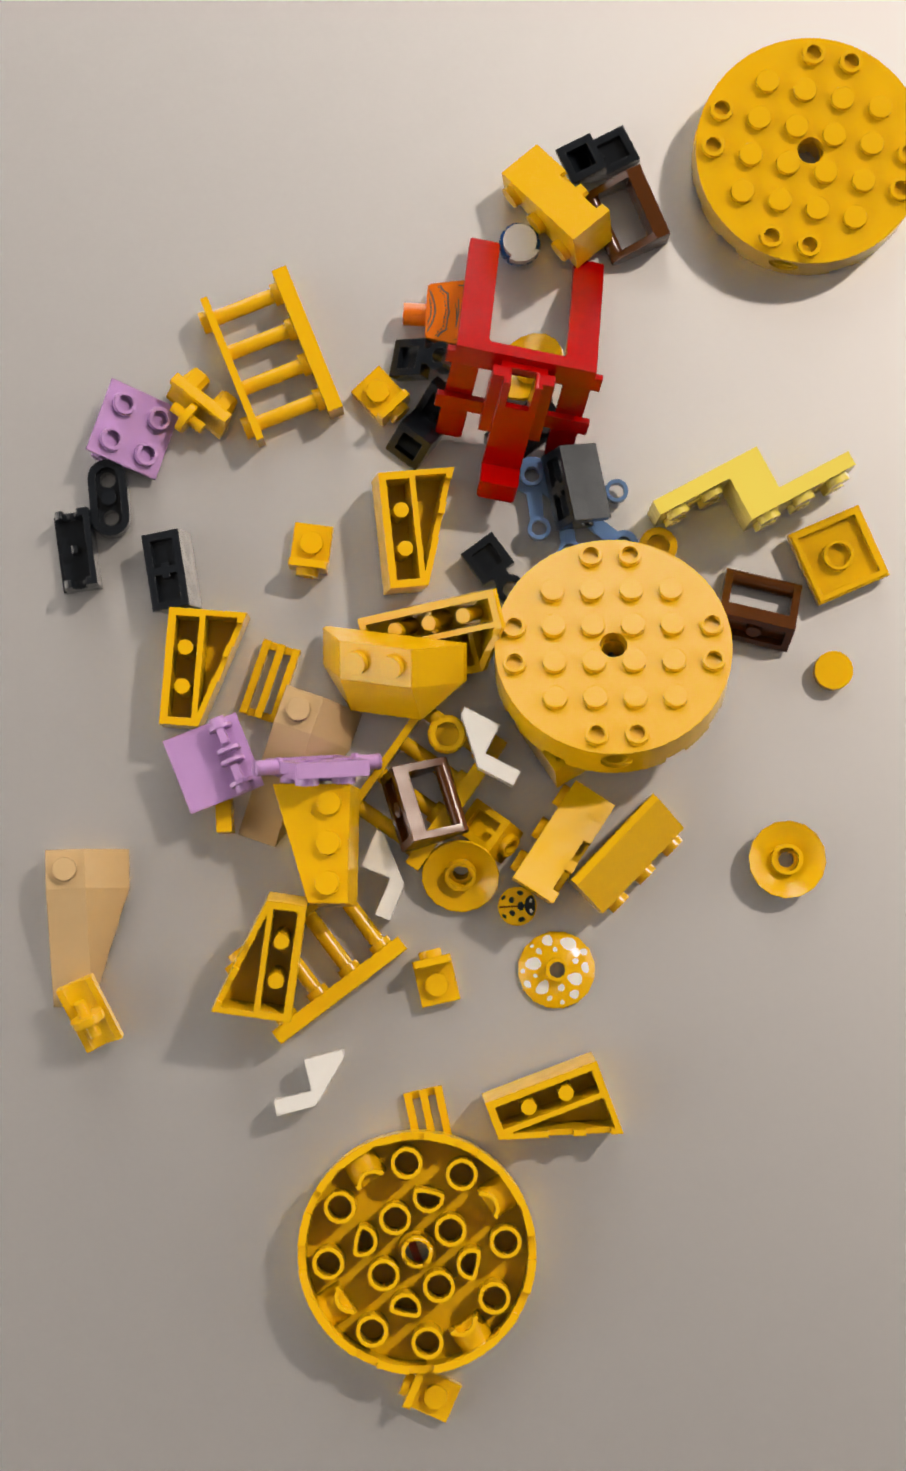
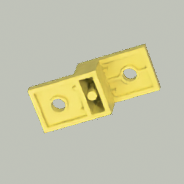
(750, 491)

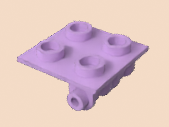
(132, 429)
(212, 762)

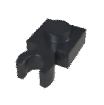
(416, 357)
(490, 563)

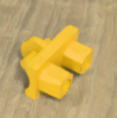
(198, 409)
(89, 1012)

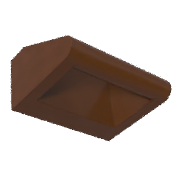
(647, 210)
(759, 625)
(405, 808)

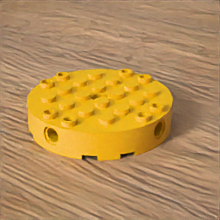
(793, 102)
(603, 708)
(430, 1310)

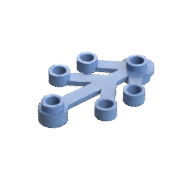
(535, 506)

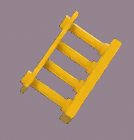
(295, 328)
(437, 814)
(351, 972)

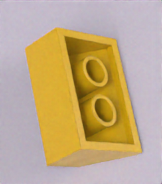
(627, 855)

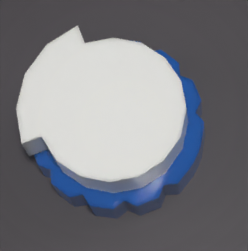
(519, 244)

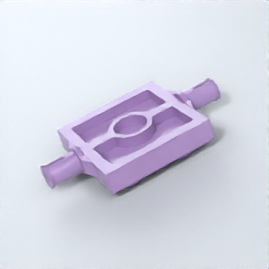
(312, 769)

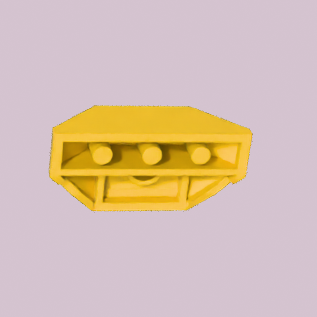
(464, 618)
(393, 671)

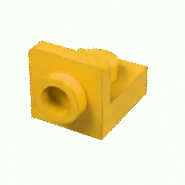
(382, 397)
(311, 550)
(492, 831)
(435, 978)
(430, 1394)

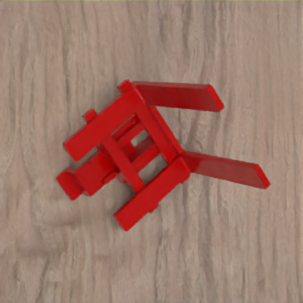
(511, 423)

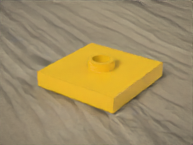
(837, 555)

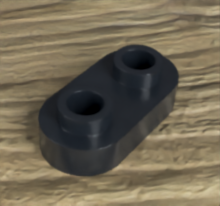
(109, 500)

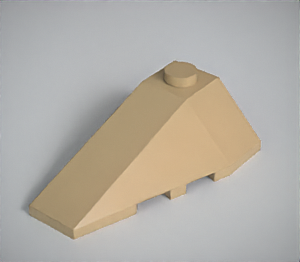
(302, 727)
(83, 910)

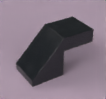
(599, 158)
(416, 432)

